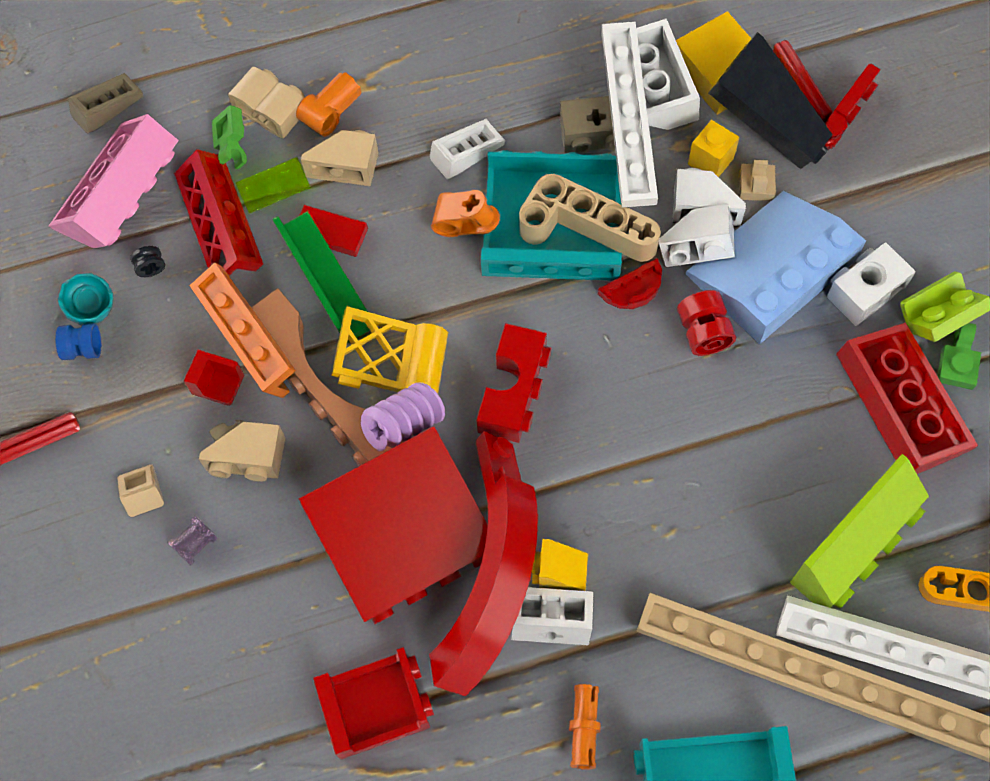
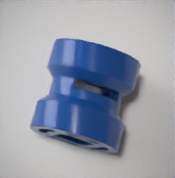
(78, 341)

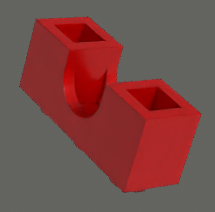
(507, 411)

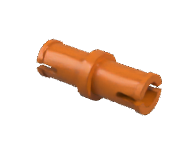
(584, 727)

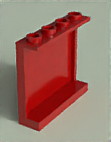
(398, 525)

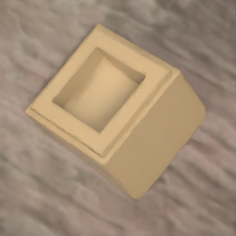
(140, 491)

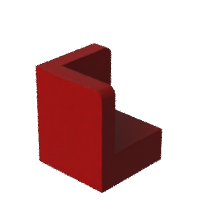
(214, 377)

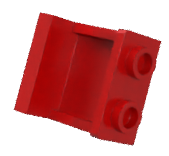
(373, 704)

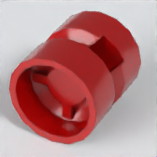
(706, 320)

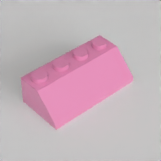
(115, 182)

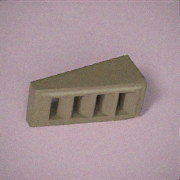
(84, 104)

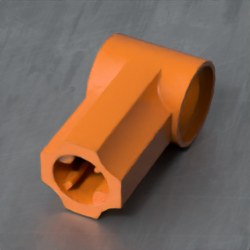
(323, 110)

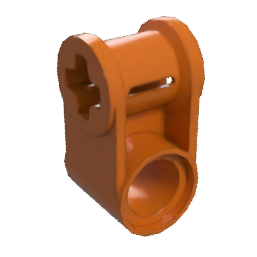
(464, 214)

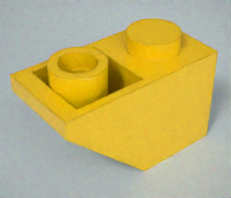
(560, 567)

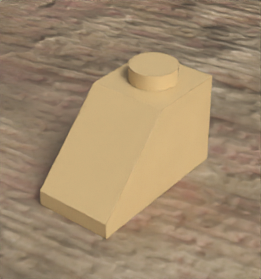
(343, 158)

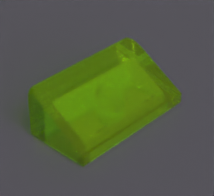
(272, 185)

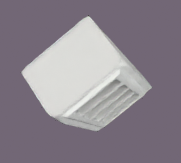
(450, 161)

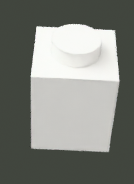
(701, 189)

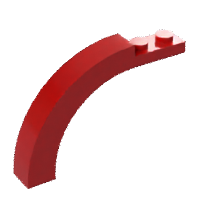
(503, 575)

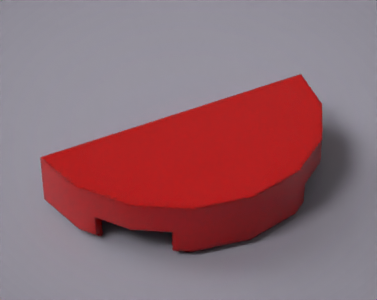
(634, 288)

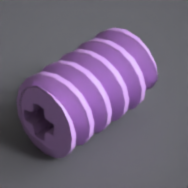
(402, 416)

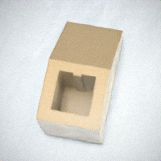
(246, 450)

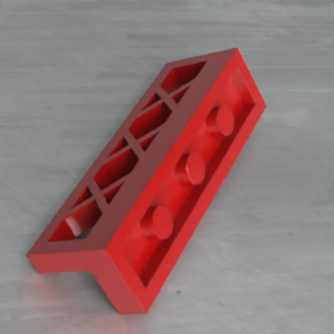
(222, 208)

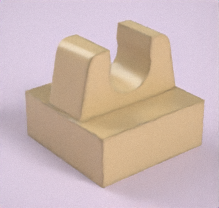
(757, 181)

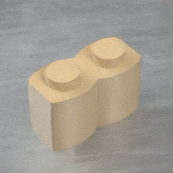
(267, 101)

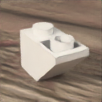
(699, 237)

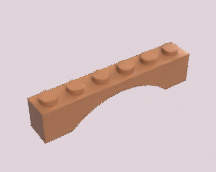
(287, 330)

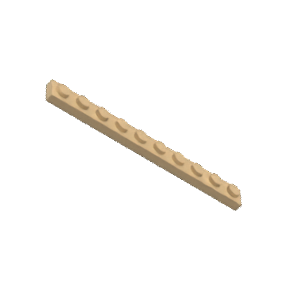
(817, 676)

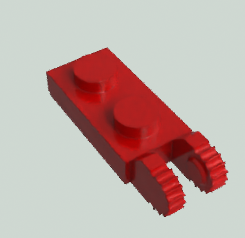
(848, 108)

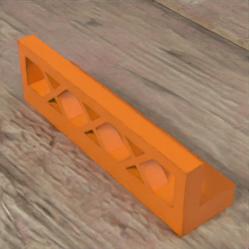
(243, 330)

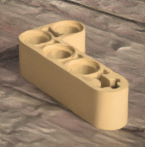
(590, 223)

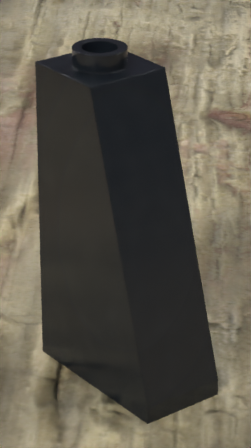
(772, 104)

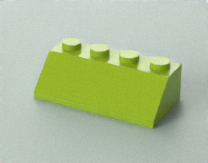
(862, 535)

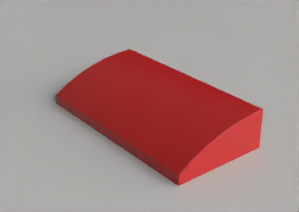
(905, 397)

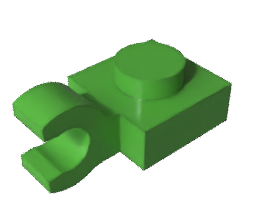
(227, 132)
(958, 362)

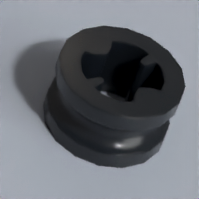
(147, 261)

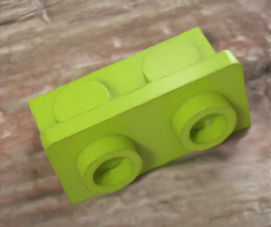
(943, 307)

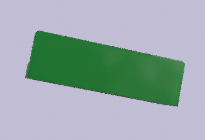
(322, 270)

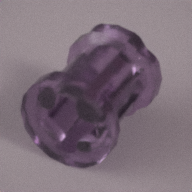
(192, 540)

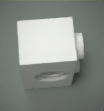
(860, 300)

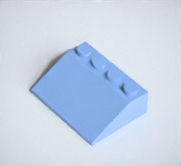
(779, 263)

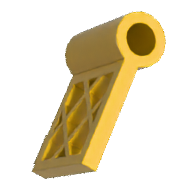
(420, 354)

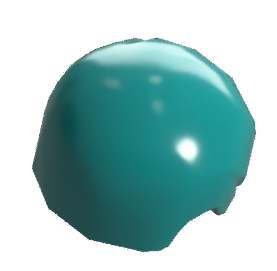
(85, 299)

